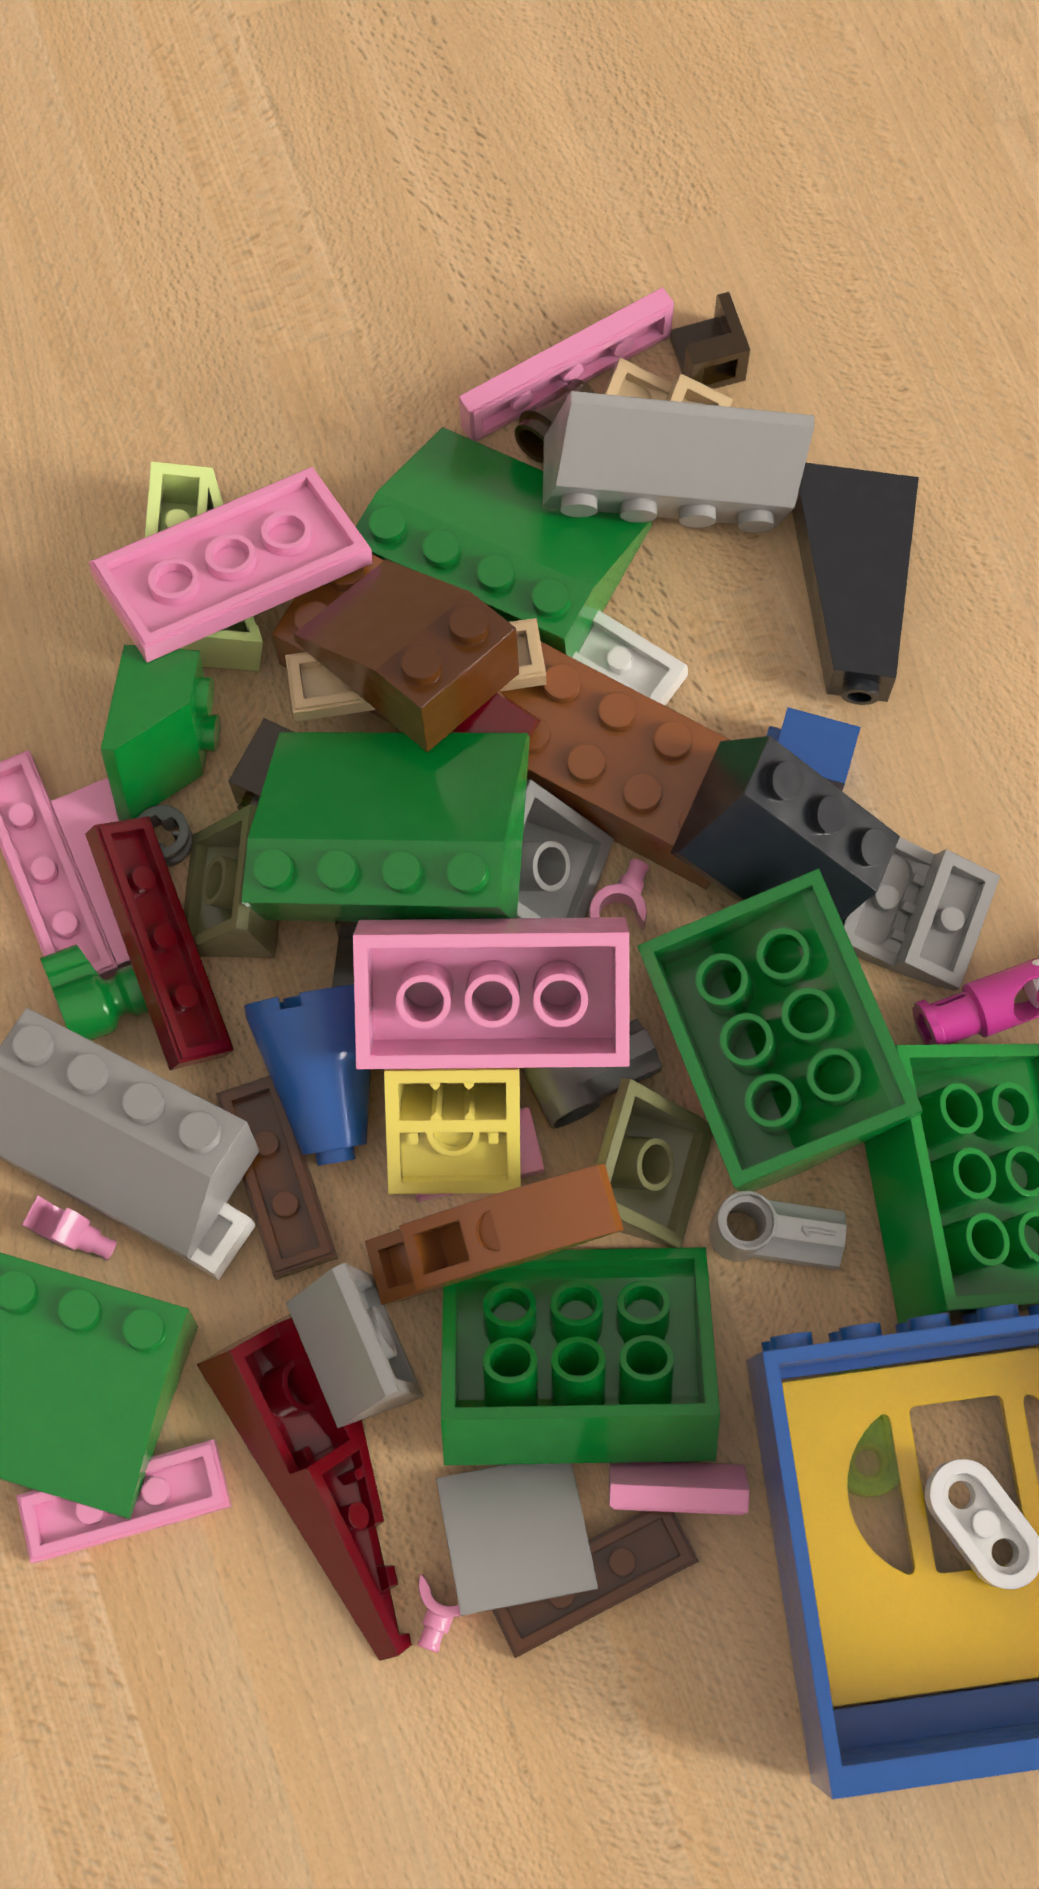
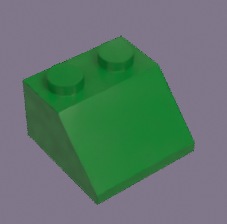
(157, 728)

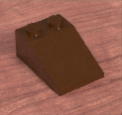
(414, 649)

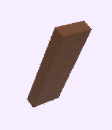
(280, 1183)
(625, 1563)

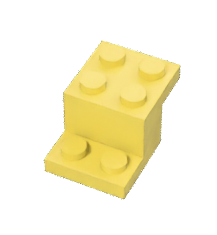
(452, 1130)

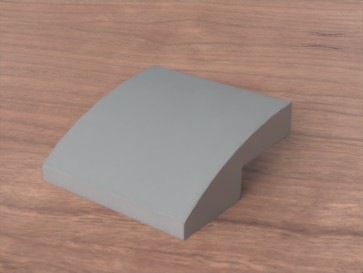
(924, 915)
(515, 1535)

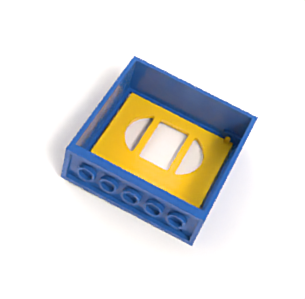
(851, 1616)

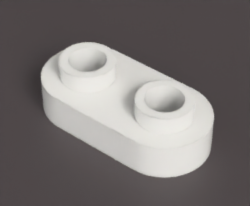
(982, 1522)

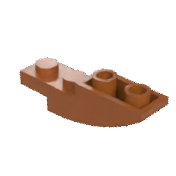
(494, 1233)

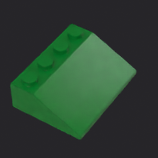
(484, 528)
(387, 829)
(779, 1032)
(962, 1181)
(581, 1360)
(84, 1383)

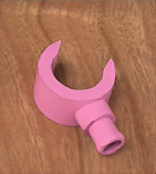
(626, 891)
(67, 1229)
(437, 1618)

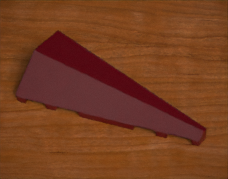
(313, 1468)

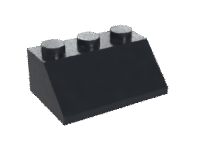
(775, 819)

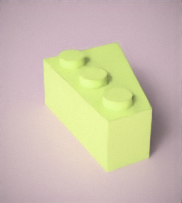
(173, 497)

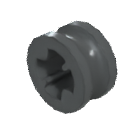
(169, 819)

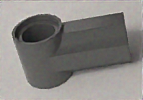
(577, 1091)

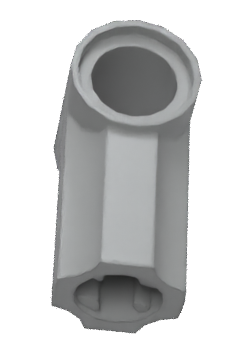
(785, 1232)

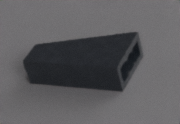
(855, 566)

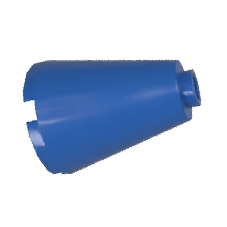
(312, 1064)

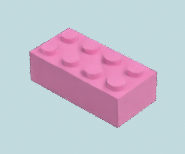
(491, 993)

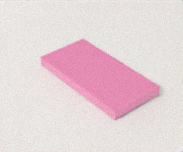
(230, 563)

